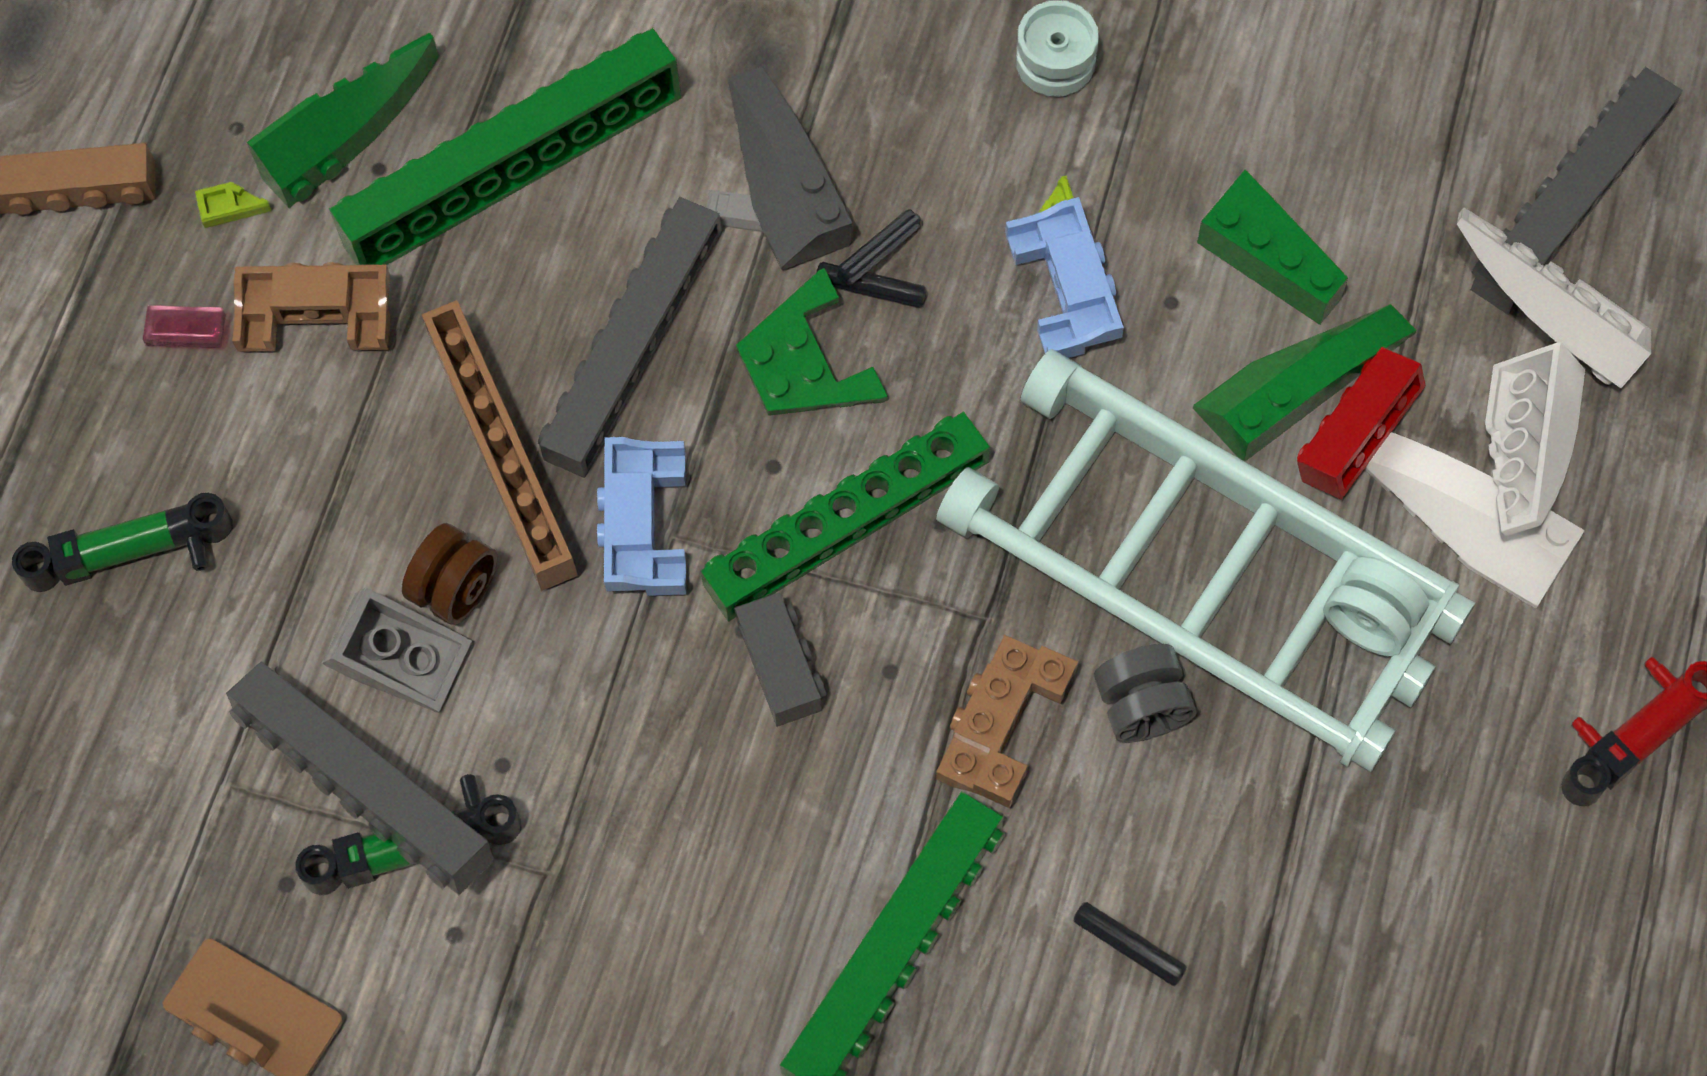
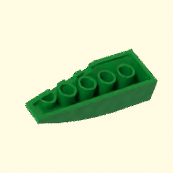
(331, 130)
(1296, 380)

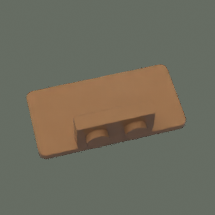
(251, 1012)

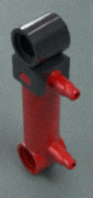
(1621, 750)

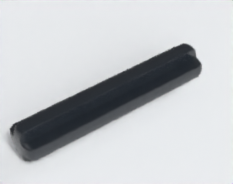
(878, 247)
(879, 286)
(1129, 944)

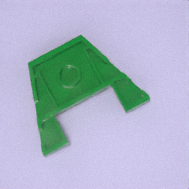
(789, 364)

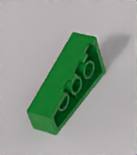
(1272, 249)

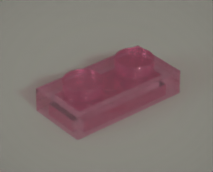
(184, 326)

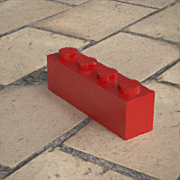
(1360, 422)

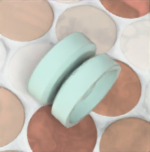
(1056, 48)
(1376, 606)

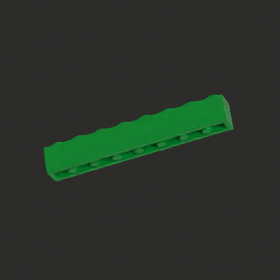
(895, 941)

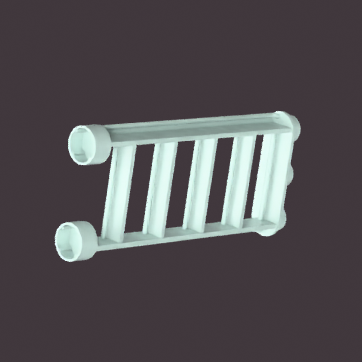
(1063, 381)

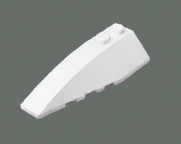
(1569, 313)
(1532, 431)
(1464, 514)

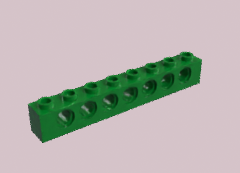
(838, 533)

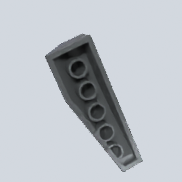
(785, 175)

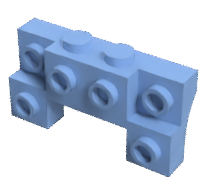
(1077, 275)
(628, 505)

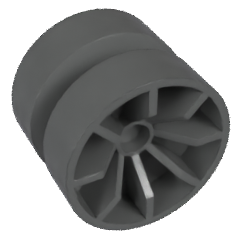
(1144, 693)

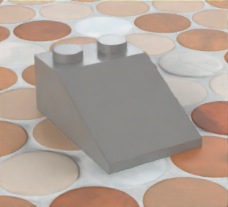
(396, 650)

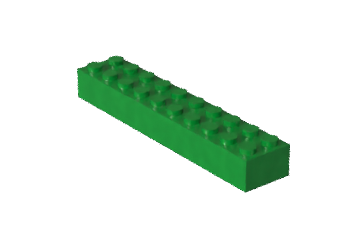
(508, 151)

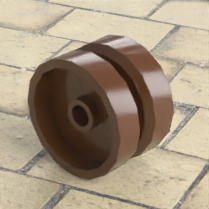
(449, 573)

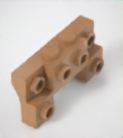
(311, 296)
(986, 724)

